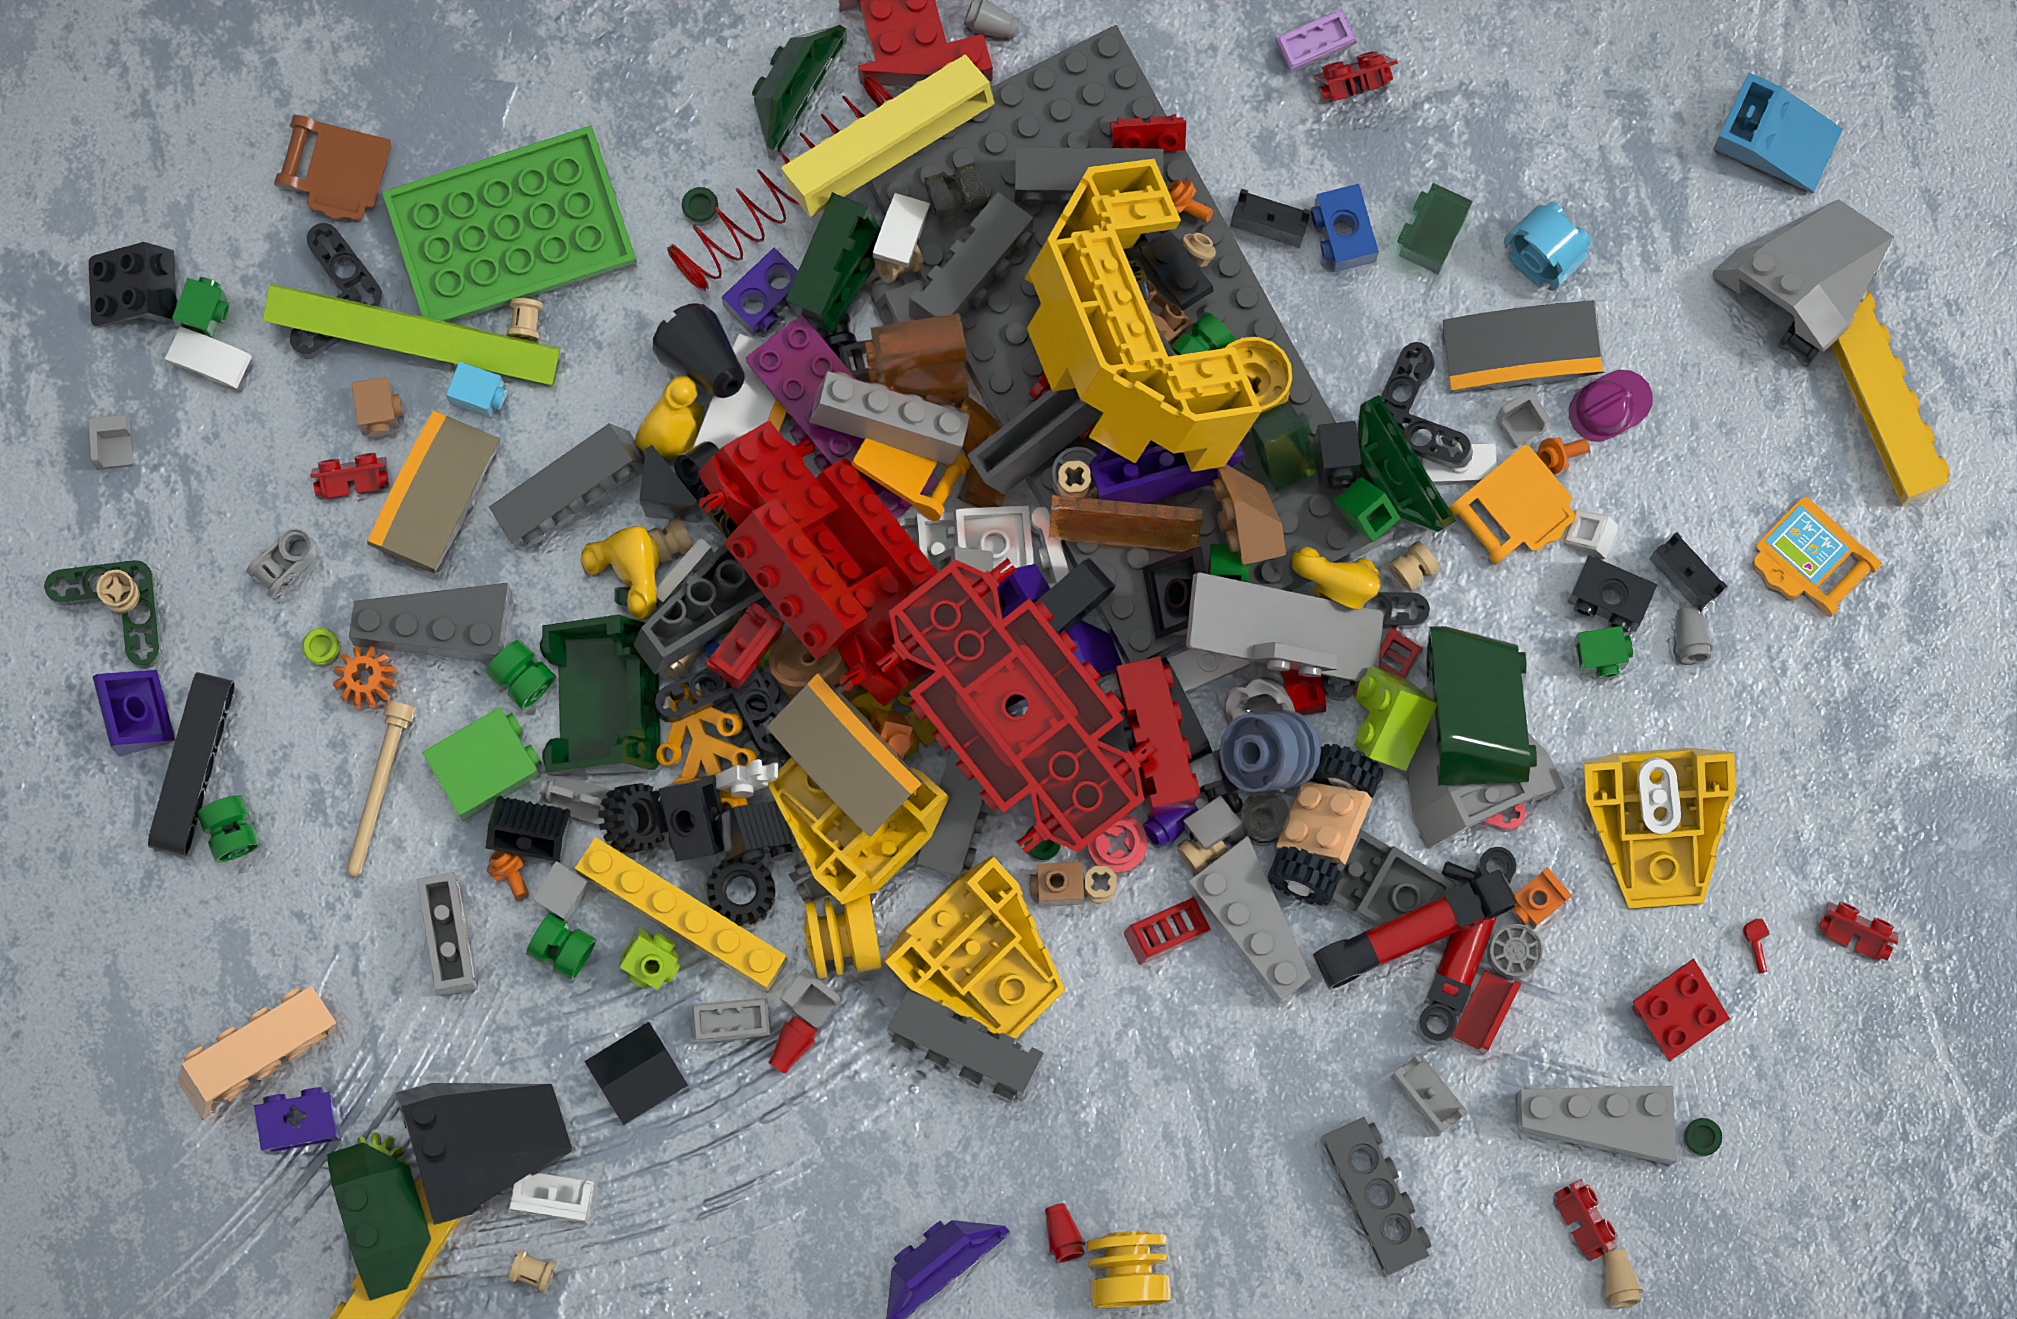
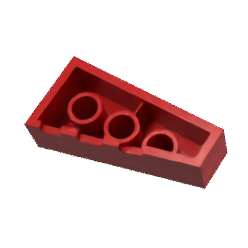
(1155, 716)

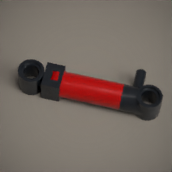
(1454, 912)
(1461, 955)

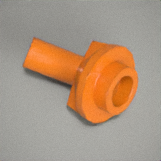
(1182, 195)
(1558, 454)
(506, 866)

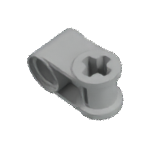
(281, 563)

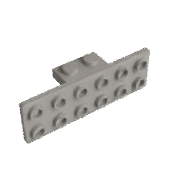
(1283, 628)

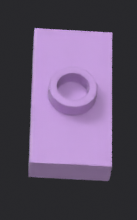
(1316, 40)

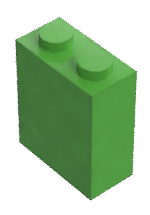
(483, 763)

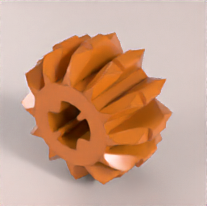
(353, 672)

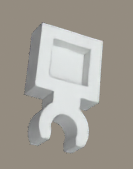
(744, 780)

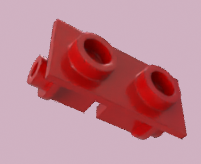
(1158, 133)
(363, 471)
(1873, 934)
(1595, 1230)

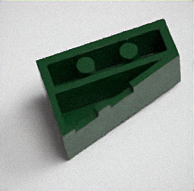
(835, 263)

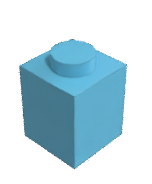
(476, 390)

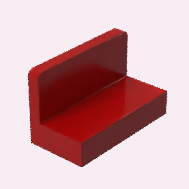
(1485, 1012)

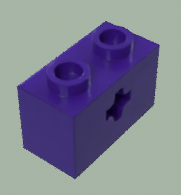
(280, 1135)

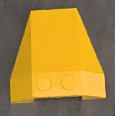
(837, 849)
(1671, 865)
(979, 952)

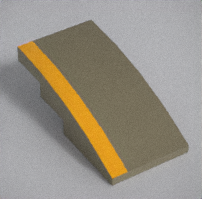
(433, 491)
(844, 754)

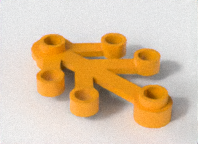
(705, 746)

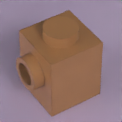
(376, 406)
(1058, 884)

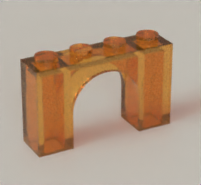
(920, 357)

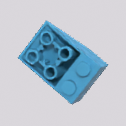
(1778, 134)

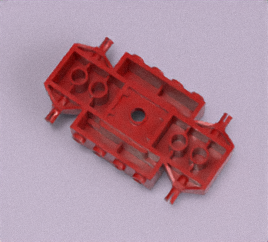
(820, 552)
(983, 660)

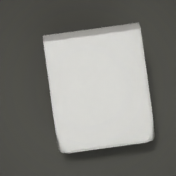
(1592, 533)

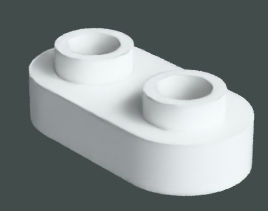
(1659, 794)

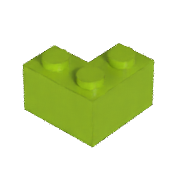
(1395, 718)

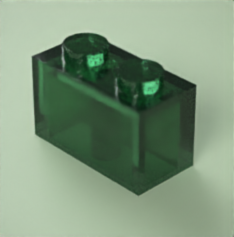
(1435, 227)
(1283, 445)

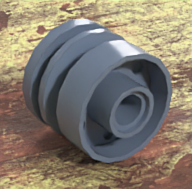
(1270, 751)

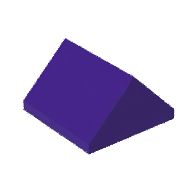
(133, 710)

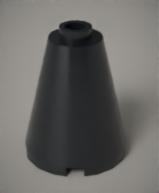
(699, 348)

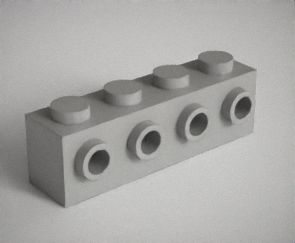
(889, 417)

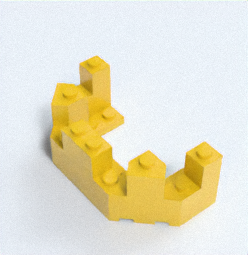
(1103, 341)

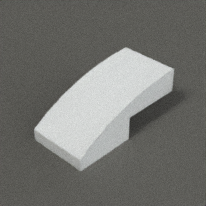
(901, 230)
(208, 357)

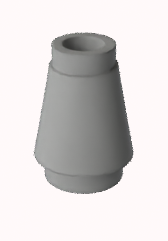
(990, 19)
(1692, 636)

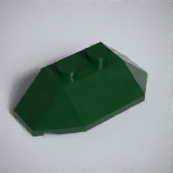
(793, 83)
(1396, 470)
(379, 1217)

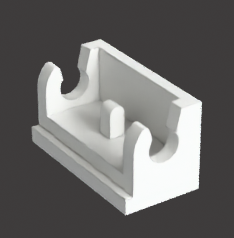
(553, 1197)

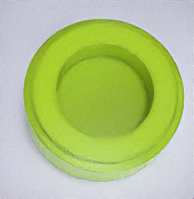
(321, 647)

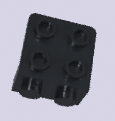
(132, 284)

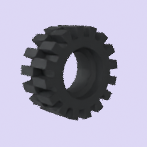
(618, 822)
(746, 912)

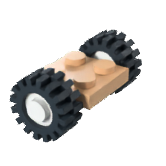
(1324, 824)

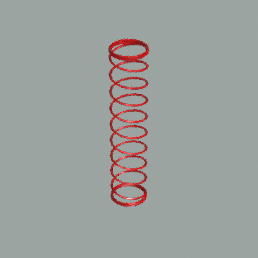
(694, 273)

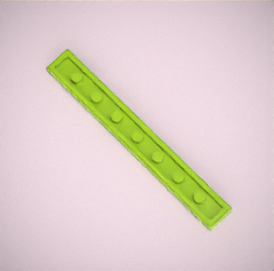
(411, 334)

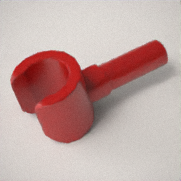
(1753, 933)

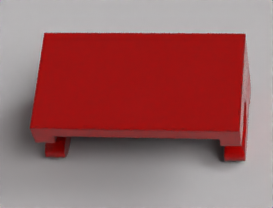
(745, 645)

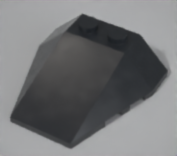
(480, 1140)

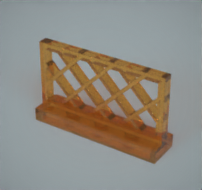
(1125, 523)

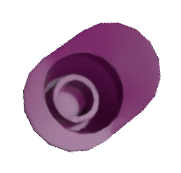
(1610, 405)

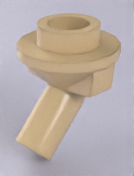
(1199, 248)

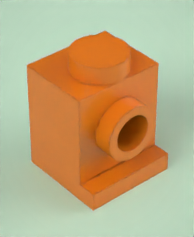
(894, 729)
(1553, 891)

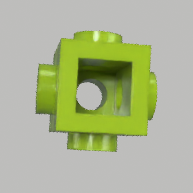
(648, 947)

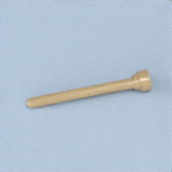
(397, 718)

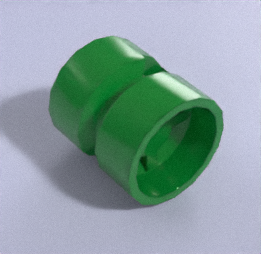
(1206, 335)
(522, 676)
(222, 817)
(561, 946)

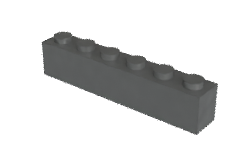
(1035, 436)

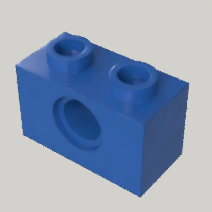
(1347, 207)

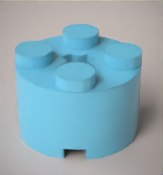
(1547, 246)

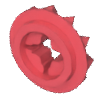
(1135, 842)

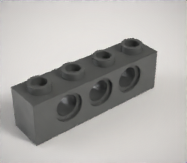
(1390, 1254)

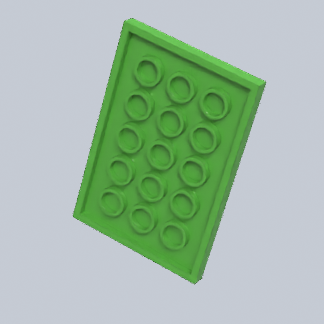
(509, 226)

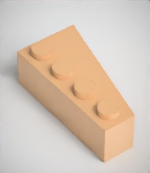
(254, 1049)

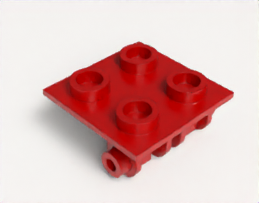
(1371, 64)
(1680, 1010)

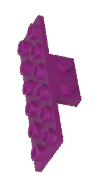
(792, 370)

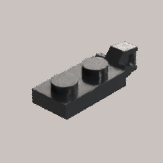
(1174, 268)

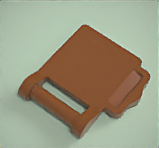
(342, 170)

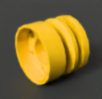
(1266, 369)
(842, 936)
(1128, 1270)

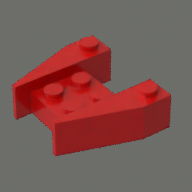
(911, 42)

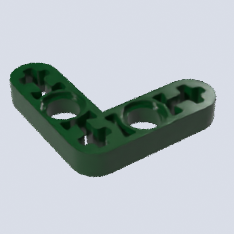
(147, 597)

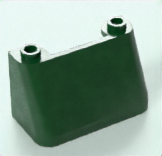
(603, 698)
(1478, 708)

